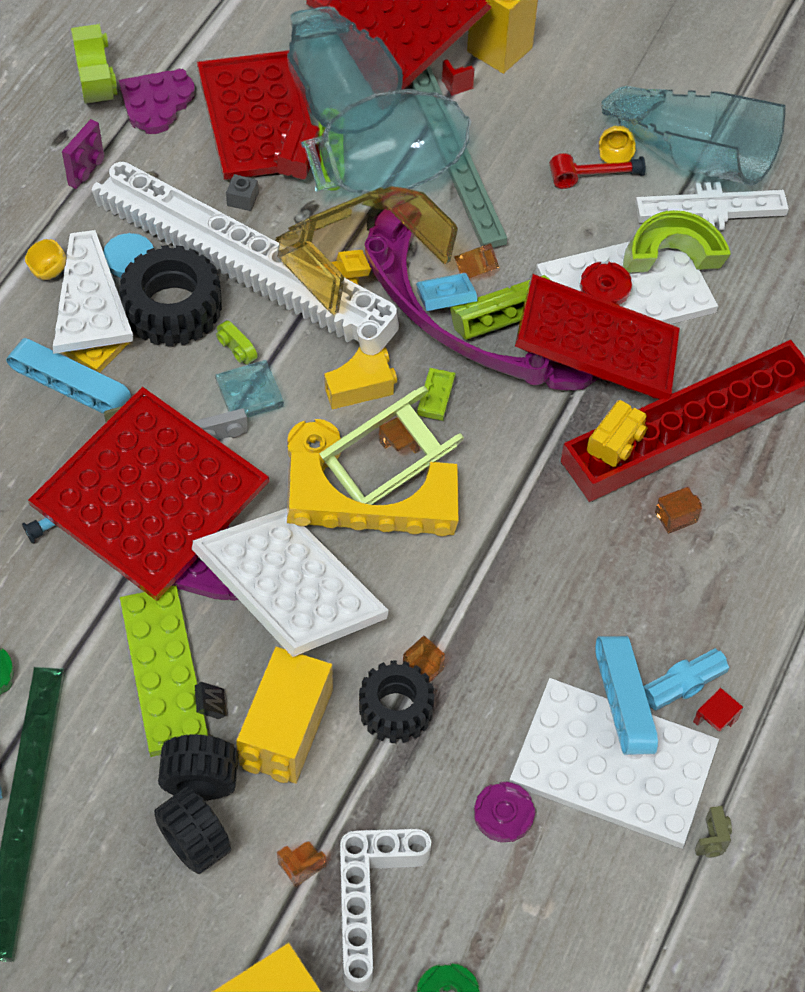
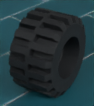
(399, 680)
(198, 763)
(192, 830)

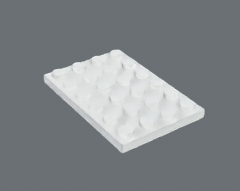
(667, 292)
(289, 582)
(578, 762)

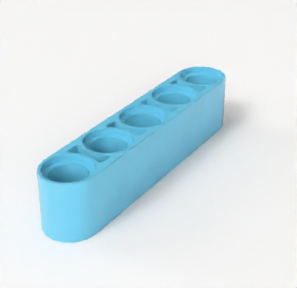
(67, 376)
(626, 695)

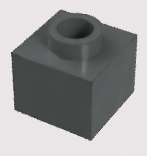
(242, 192)

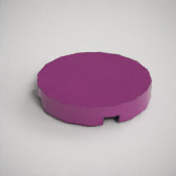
(504, 812)

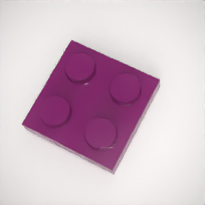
(83, 154)

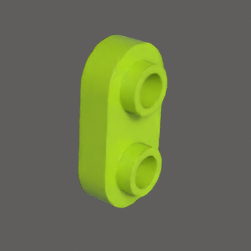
(237, 342)

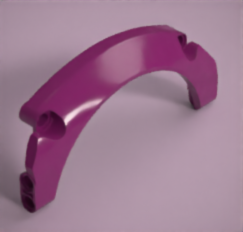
(387, 256)

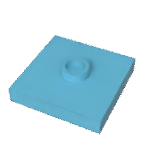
(446, 291)

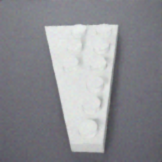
(89, 302)

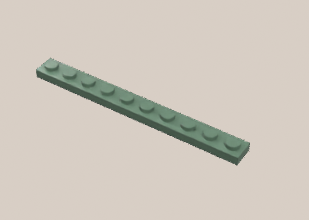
(468, 182)

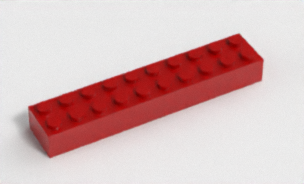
(696, 419)

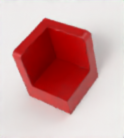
(457, 79)
(719, 710)

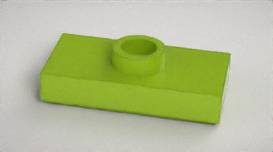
(436, 400)

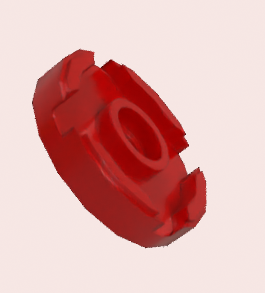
(612, 276)

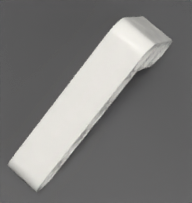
(359, 894)

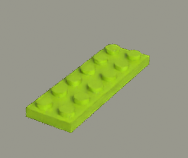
(162, 667)

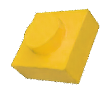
(353, 263)

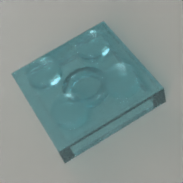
(250, 388)

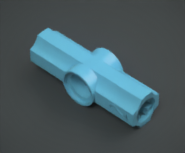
(686, 679)

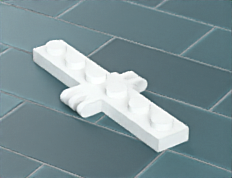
(715, 204)

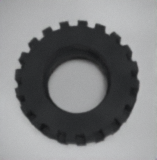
(164, 270)

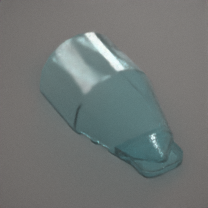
(337, 62)
(703, 134)

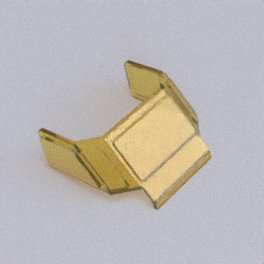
(322, 277)

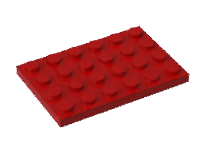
(248, 109)
(598, 337)

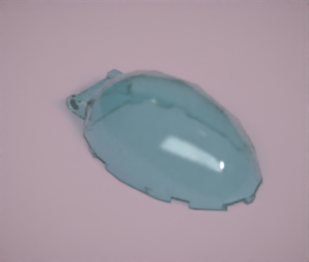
(390, 141)

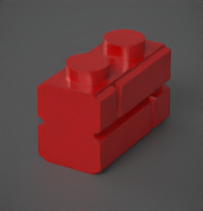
(293, 158)

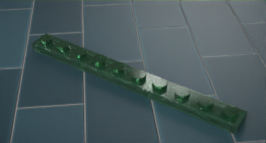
(26, 802)

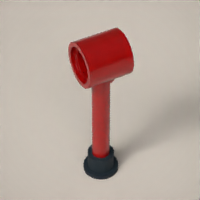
(566, 172)

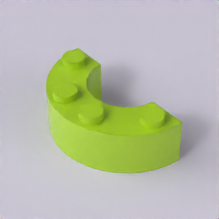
(96, 77)
(677, 231)

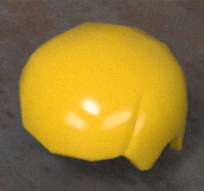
(617, 145)
(46, 259)

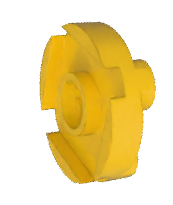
(311, 432)

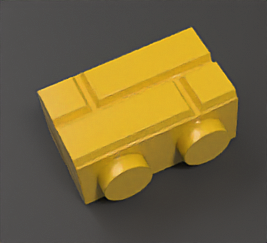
(617, 433)

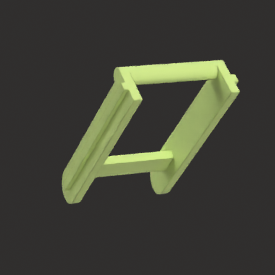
(415, 427)

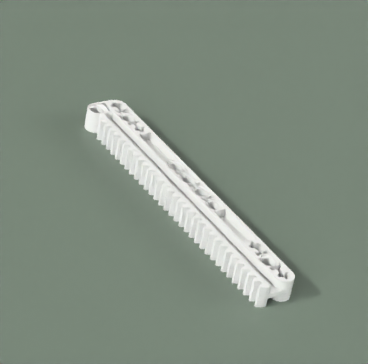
(241, 254)

